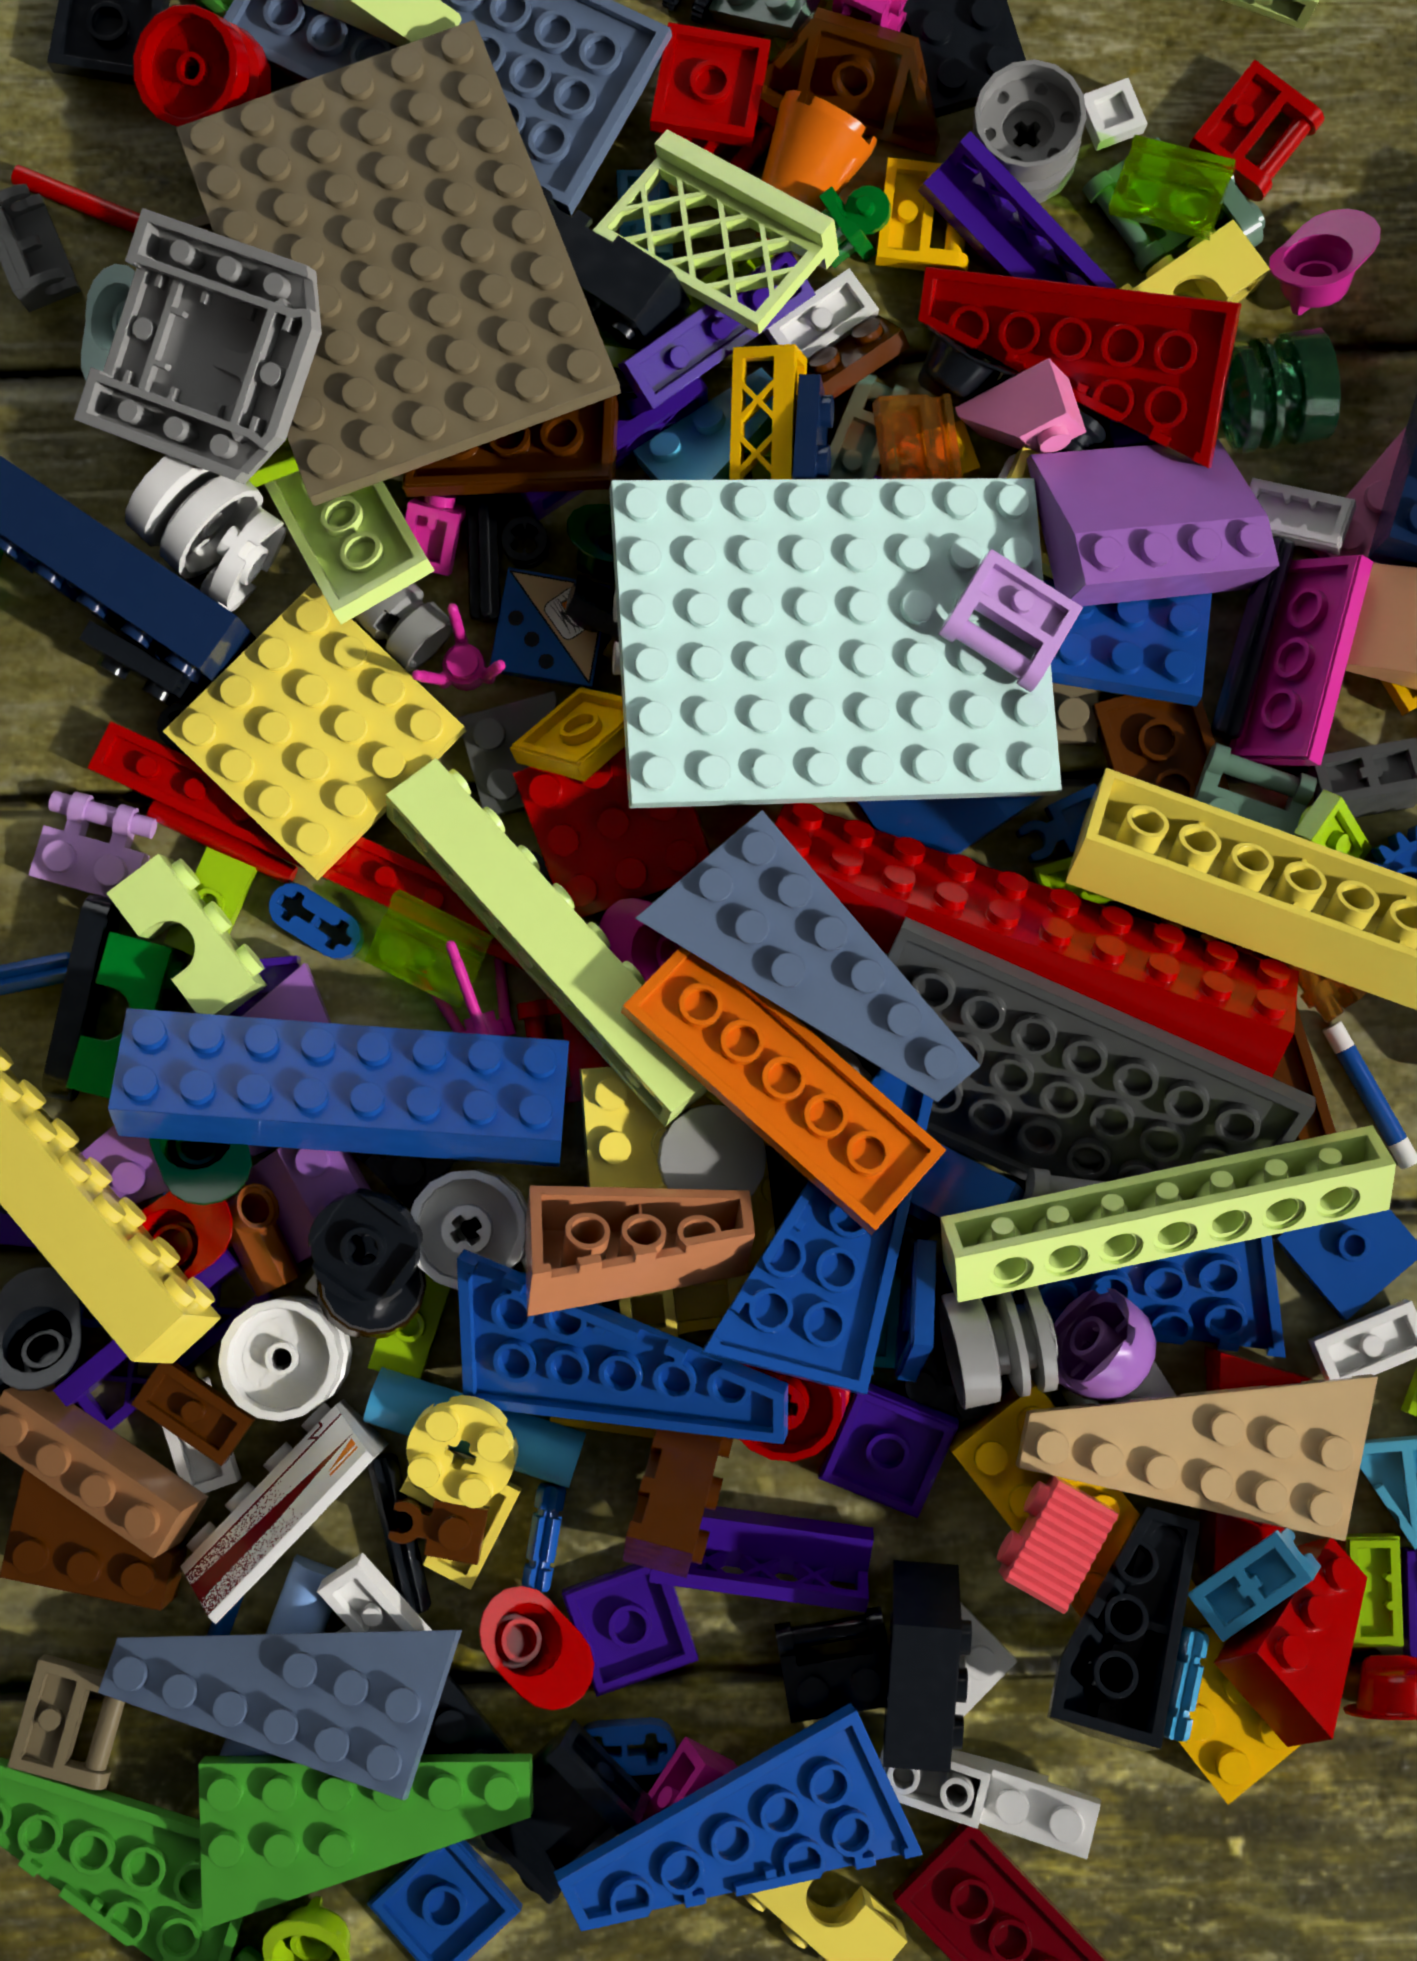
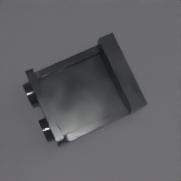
(578, 1806)

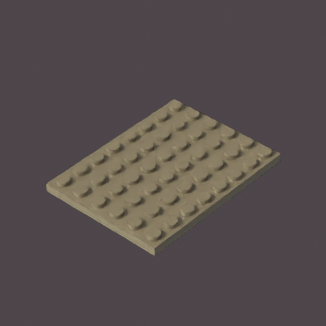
(429, 251)

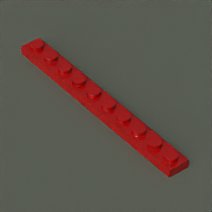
(184, 786)

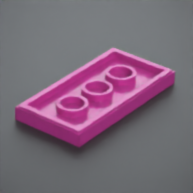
(1305, 662)

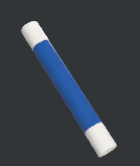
(1371, 1095)

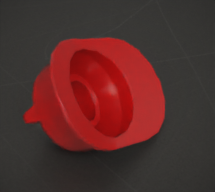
(193, 1230)
(536, 1648)
(1386, 1688)

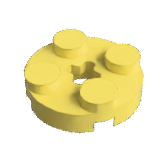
(456, 1480)

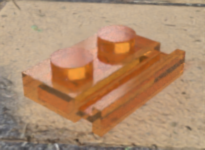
(917, 437)

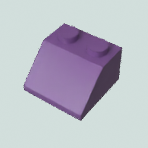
(304, 1186)

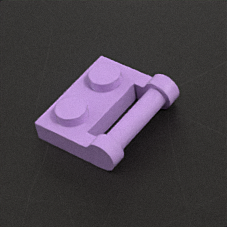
(1021, 607)

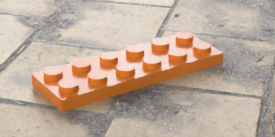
(785, 1086)

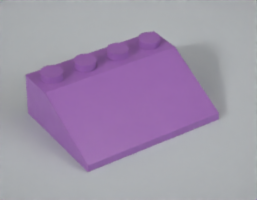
(1149, 524)

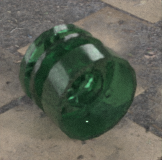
(1281, 391)

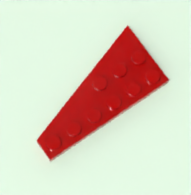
(1127, 353)

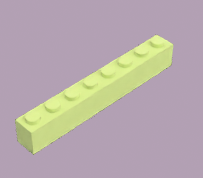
(538, 929)

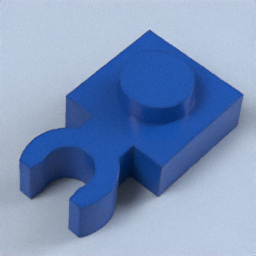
(1064, 826)

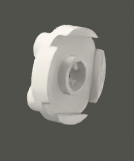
(243, 558)

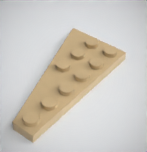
(1241, 1452)

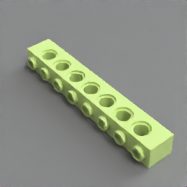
(1166, 1213)

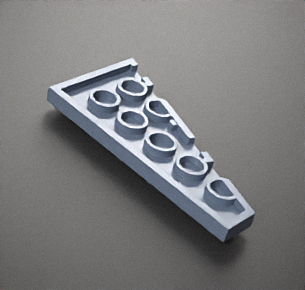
(787, 936)
(318, 1699)

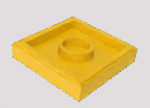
(575, 735)

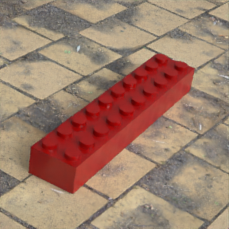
(1142, 968)

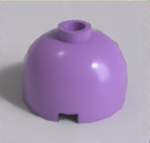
(1103, 1346)

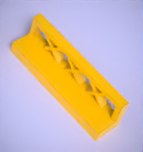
(788, 365)

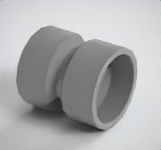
(411, 627)

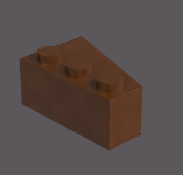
(673, 1501)
(71, 1551)

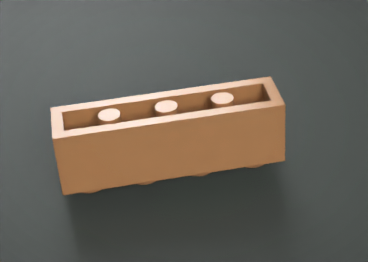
(98, 1470)

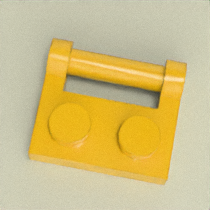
(907, 234)

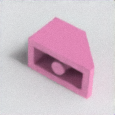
(1027, 410)

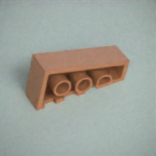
(630, 1242)

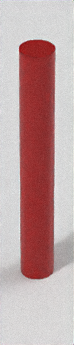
(76, 198)
(223, 842)

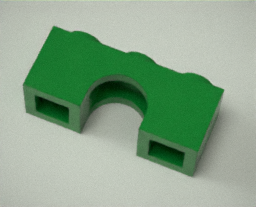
(144, 977)

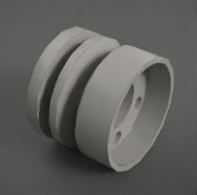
(1035, 107)
(996, 1342)

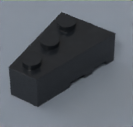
(621, 283)
(925, 1667)

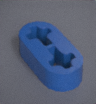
(310, 932)
(633, 1732)

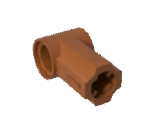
(259, 1239)

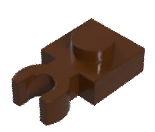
(450, 1529)

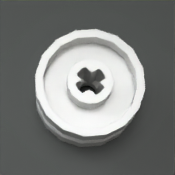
(188, 513)
(461, 1197)
(253, 1364)

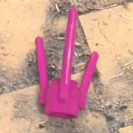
(462, 663)
(479, 1022)

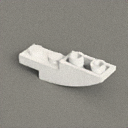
(1003, 1799)

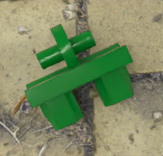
(863, 214)

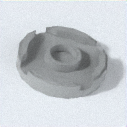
(711, 1151)

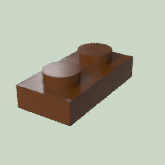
(858, 355)
(193, 1411)

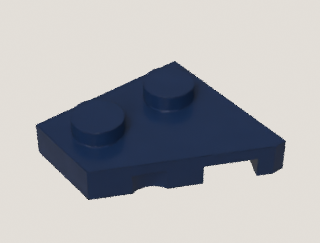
(812, 430)

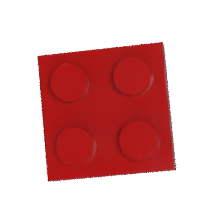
(710, 85)

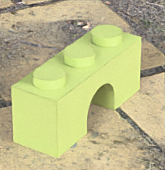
(165, 896)

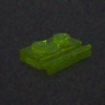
(1172, 187)
(414, 949)

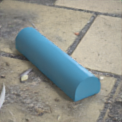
(544, 1447)

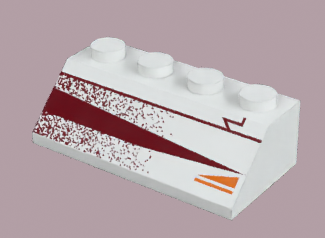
(281, 1508)

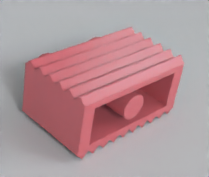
(1055, 1542)

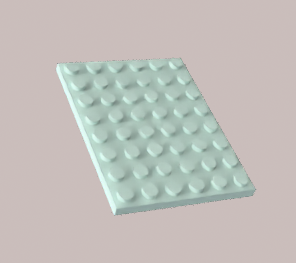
(796, 648)

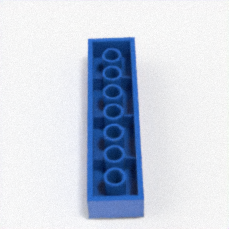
(339, 1087)

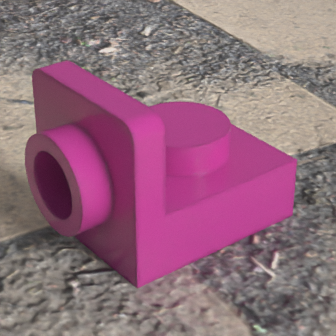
(437, 528)

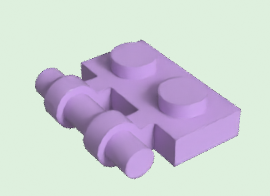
(85, 862)

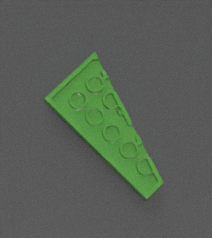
(292, 1830)
(115, 1863)

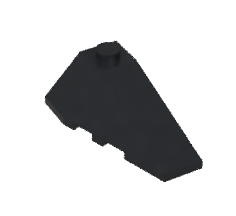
(1125, 1649)

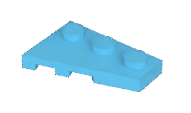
(700, 442)

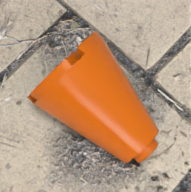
(814, 149)

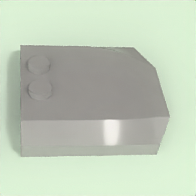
(206, 349)

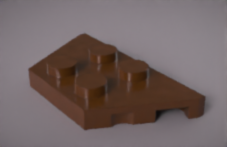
(862, 70)

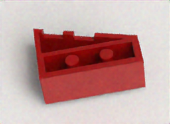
(1299, 1652)

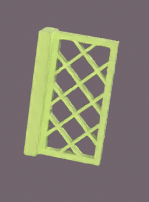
(748, 204)

